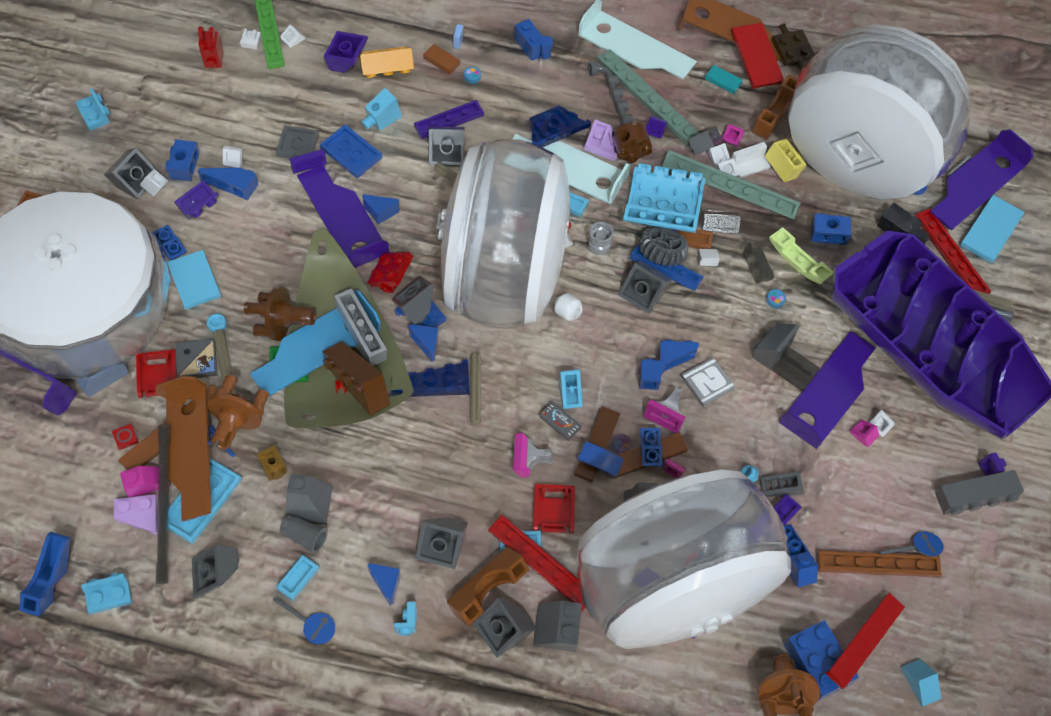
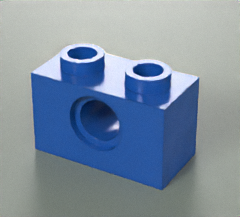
(182, 160)
(830, 229)

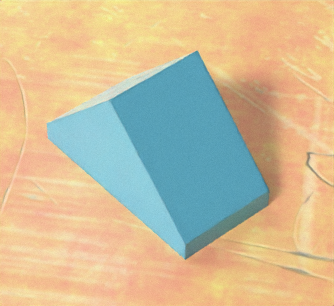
(570, 388)
(922, 681)

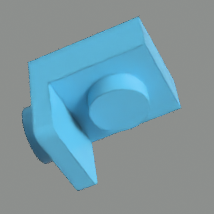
(410, 617)

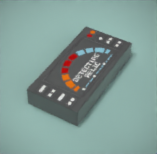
(560, 421)

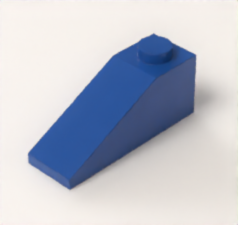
(232, 180)

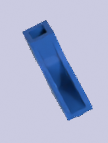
(670, 355)
(49, 570)

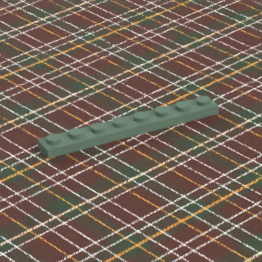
(648, 96)
(734, 185)

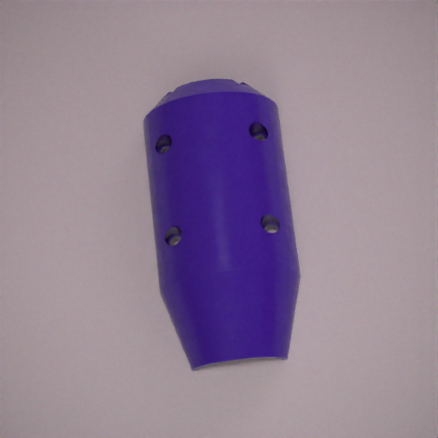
(941, 333)

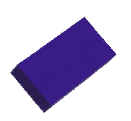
(308, 161)

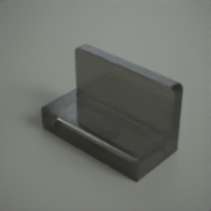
(721, 221)
(757, 264)
(795, 369)

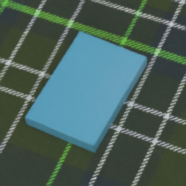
(194, 279)

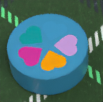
(472, 75)
(776, 298)

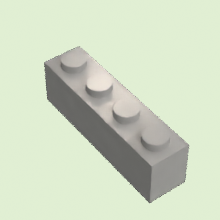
(360, 327)

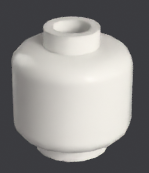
(568, 307)

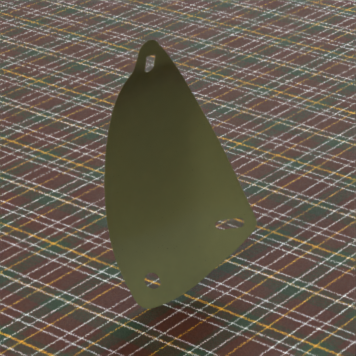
(320, 282)

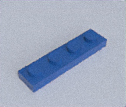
(678, 273)

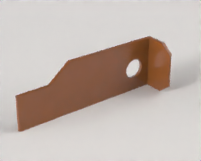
(720, 20)
(188, 444)

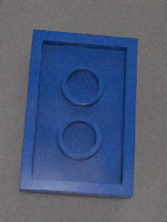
(351, 151)

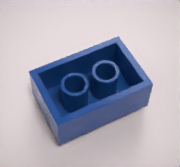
(815, 652)

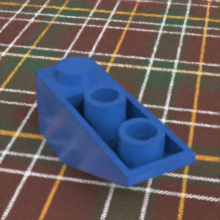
(803, 566)

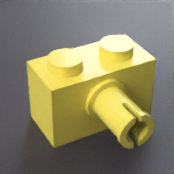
(785, 160)

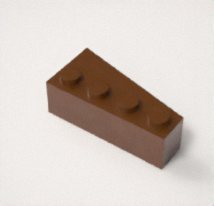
(357, 376)

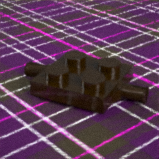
(792, 47)

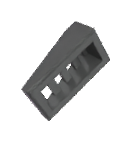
(792, 476)

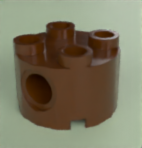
(632, 142)

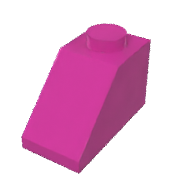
(140, 480)

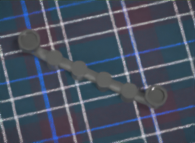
(616, 93)

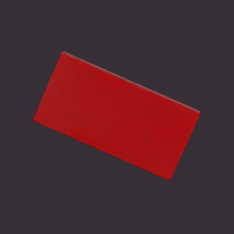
(757, 55)

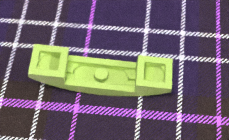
(799, 259)

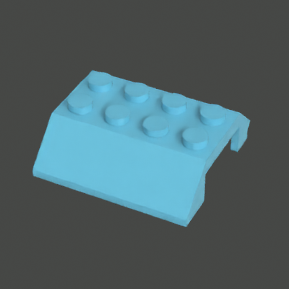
(665, 198)

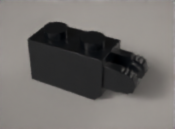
(900, 220)

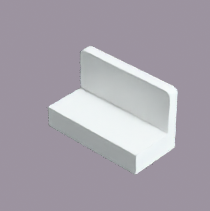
(751, 160)

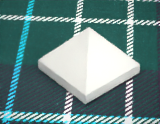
(883, 423)

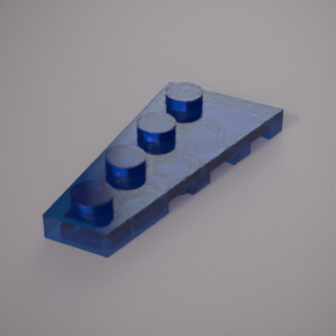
(440, 382)

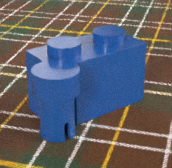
(532, 41)

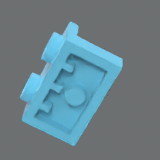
(92, 110)
(107, 593)

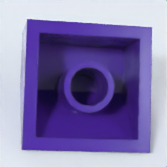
(344, 51)

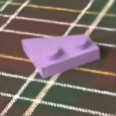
(601, 141)
(137, 512)

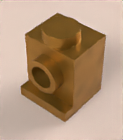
(271, 456)

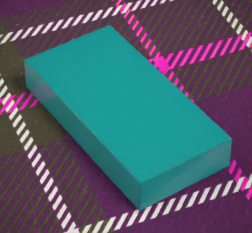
(723, 79)

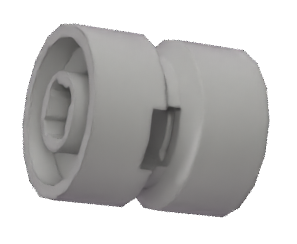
(600, 238)

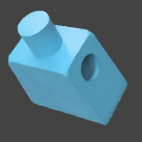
(382, 111)

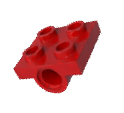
(390, 271)

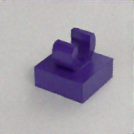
(656, 126)
(992, 464)

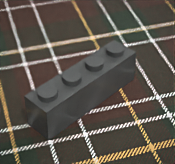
(979, 492)

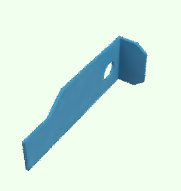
(303, 349)

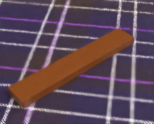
(149, 447)
(878, 564)

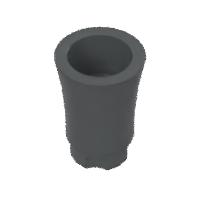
(304, 533)

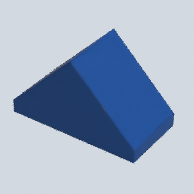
(380, 207)
(426, 338)
(386, 580)

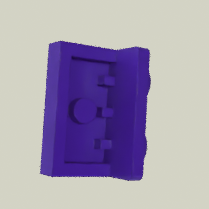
(196, 199)

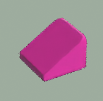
(733, 135)
(865, 432)
(673, 468)

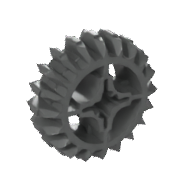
(663, 246)

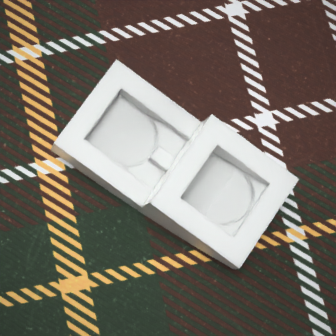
(721, 159)

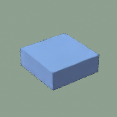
(458, 36)

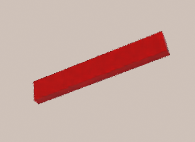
(950, 251)
(537, 559)
(865, 641)

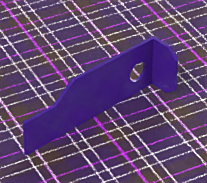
(982, 177)
(343, 216)
(830, 392)
(58, 395)

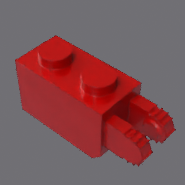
(210, 47)

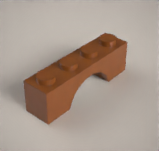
(771, 117)
(504, 568)

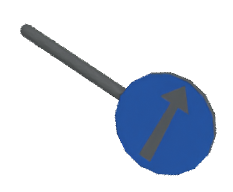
(924, 542)
(317, 628)

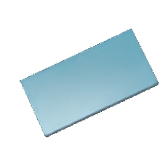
(992, 229)
(221, 486)

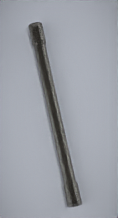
(162, 565)

